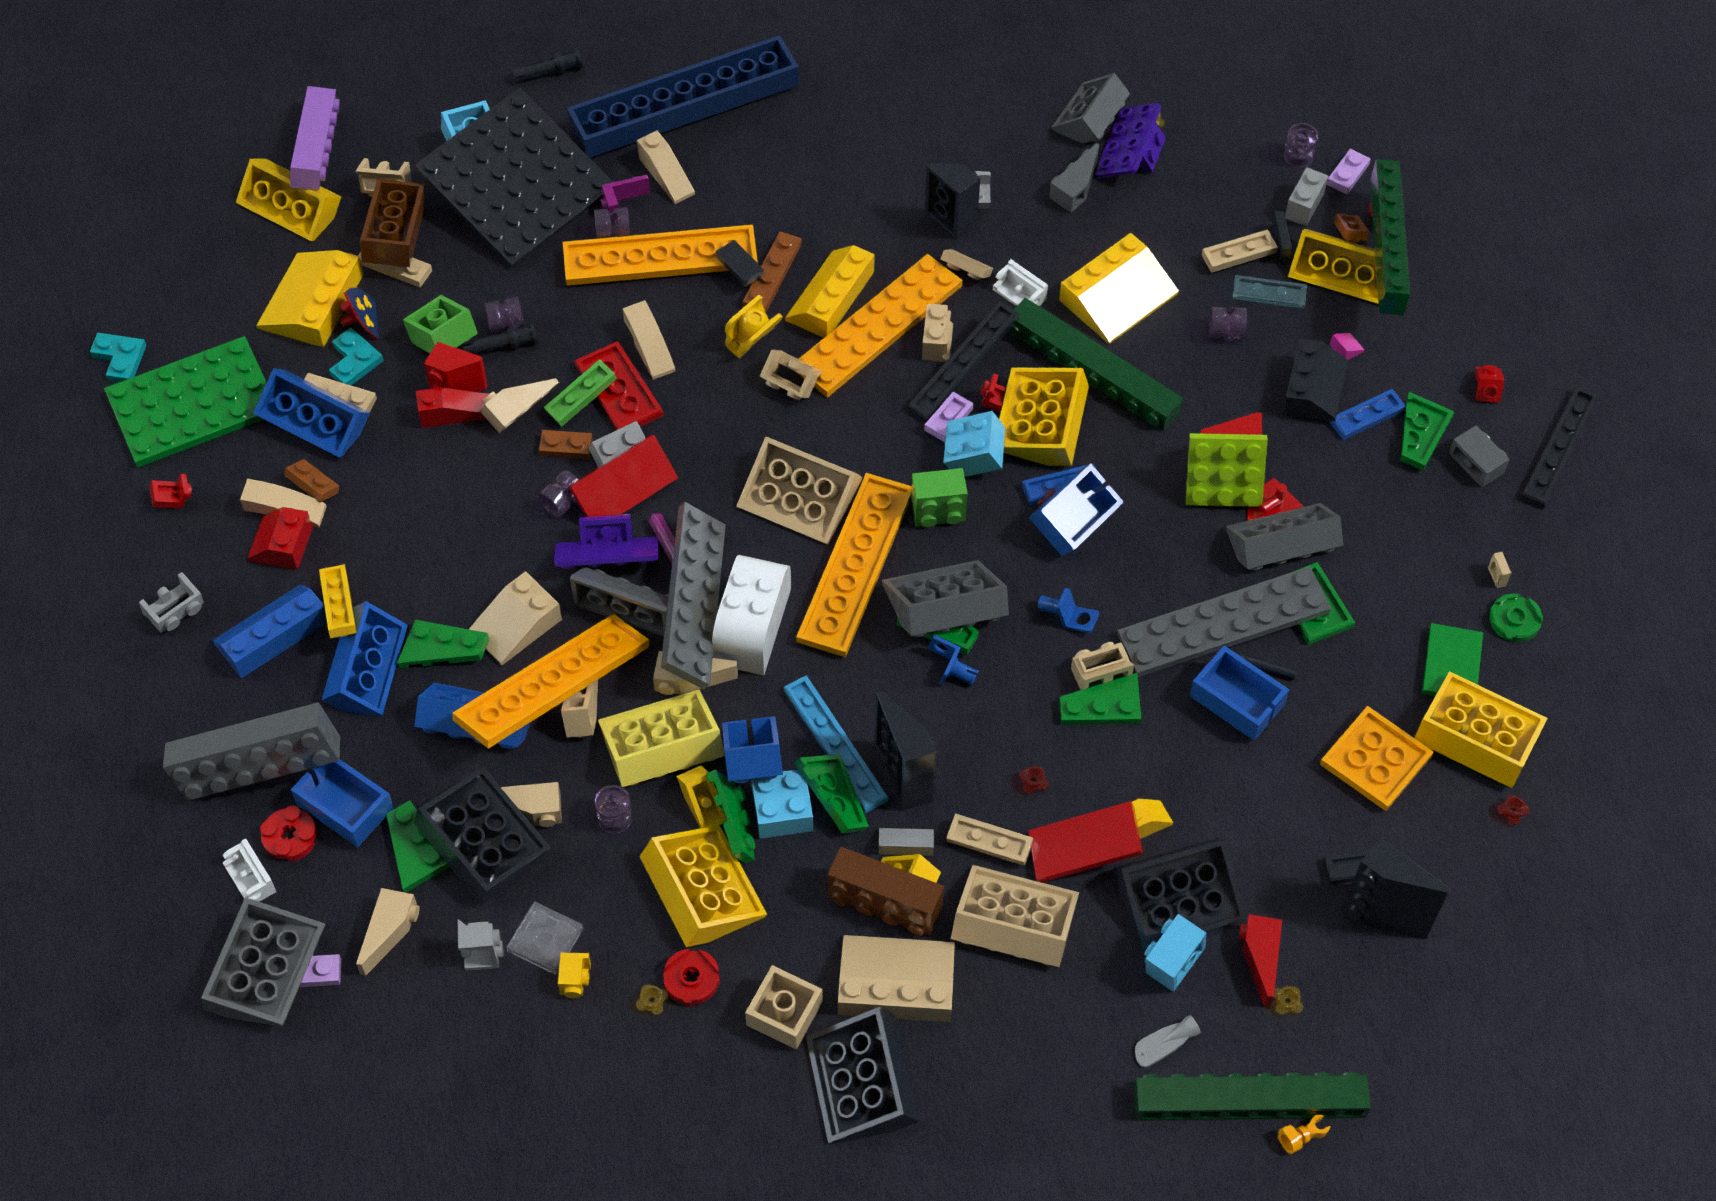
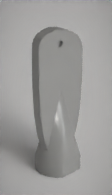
(1165, 1041)

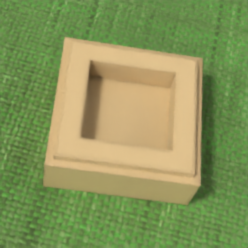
(1499, 570)

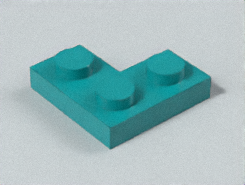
(123, 353)
(358, 360)

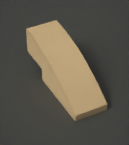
(648, 339)
(268, 497)

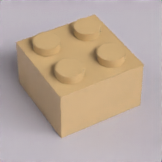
(784, 1007)

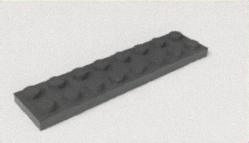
(693, 596)
(1223, 621)

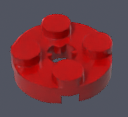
(281, 821)
(694, 962)

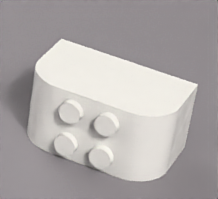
(751, 613)

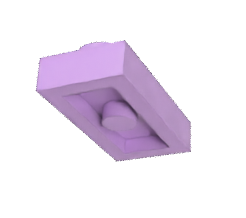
(1348, 171)
(953, 408)
(323, 971)

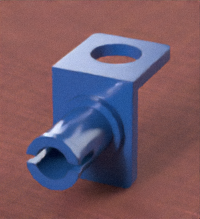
(1068, 611)
(954, 667)

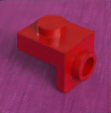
(1490, 383)
(993, 394)
(170, 494)

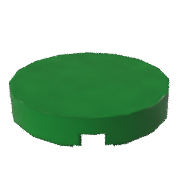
(1515, 618)

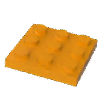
(1376, 758)

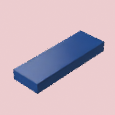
(1368, 414)
(1037, 487)

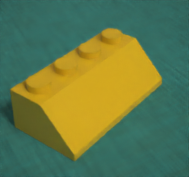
(300, 210)
(1335, 265)
(832, 290)

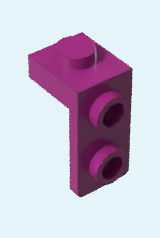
(623, 190)

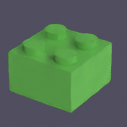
(440, 322)
(939, 497)

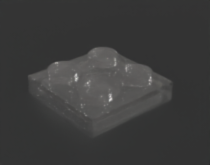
(544, 937)

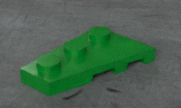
(1422, 430)
(834, 789)
(414, 853)

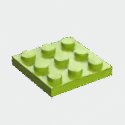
(1226, 469)

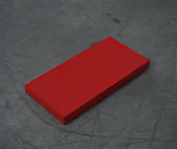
(628, 396)
(624, 480)
(1085, 842)

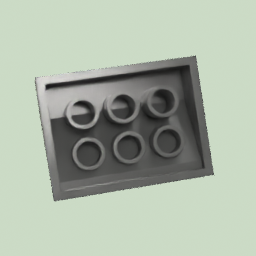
(947, 597)
(261, 964)

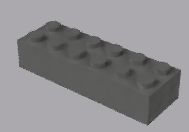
(252, 751)

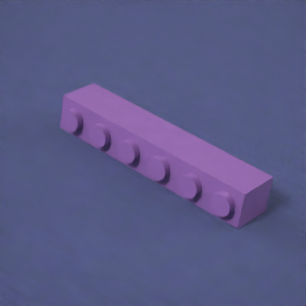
(314, 138)

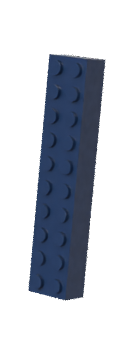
(683, 96)

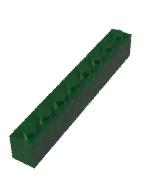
(1389, 237)
(1101, 367)
(1251, 1097)

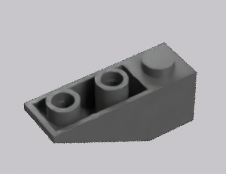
(1073, 184)

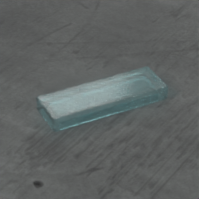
(1269, 291)

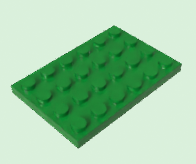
(188, 401)

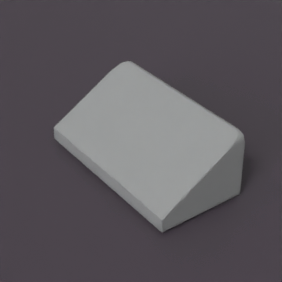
(906, 841)

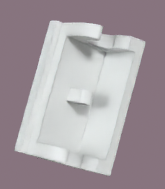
(1017, 283)
(248, 872)

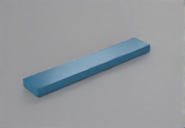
(835, 741)

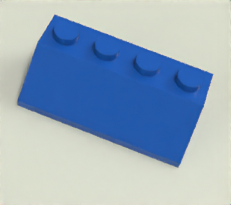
(311, 412)
(272, 630)
(365, 662)
(436, 710)

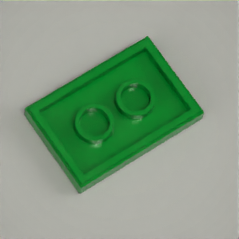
(1330, 624)
(1452, 651)

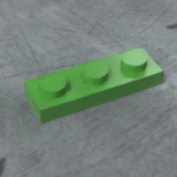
(580, 393)

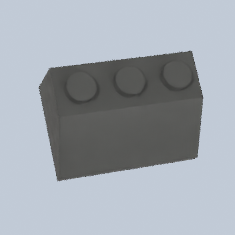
(1092, 109)

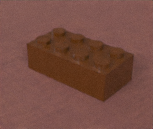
(393, 223)
(885, 892)

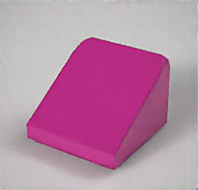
(1346, 345)

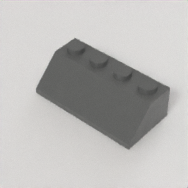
(1285, 536)
(618, 596)

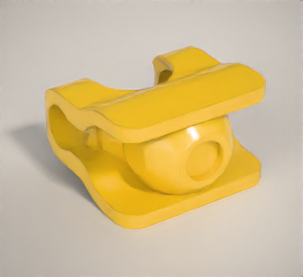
(749, 327)

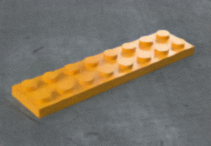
(652, 254)
(879, 323)
(855, 565)
(550, 680)

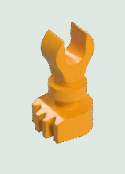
(1293, 1139)

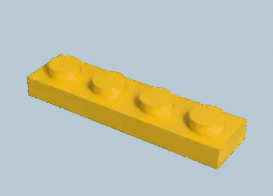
(337, 601)

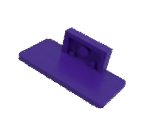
(1132, 142)
(604, 542)

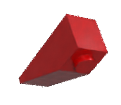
(448, 406)
(1261, 952)

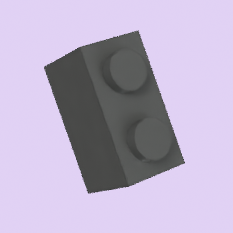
(1479, 456)

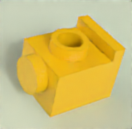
(573, 974)

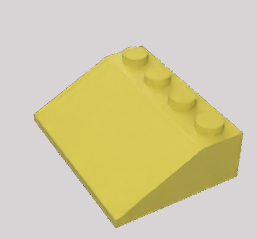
(661, 738)

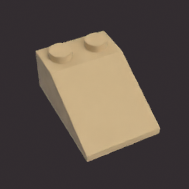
(517, 617)

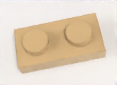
(975, 268)

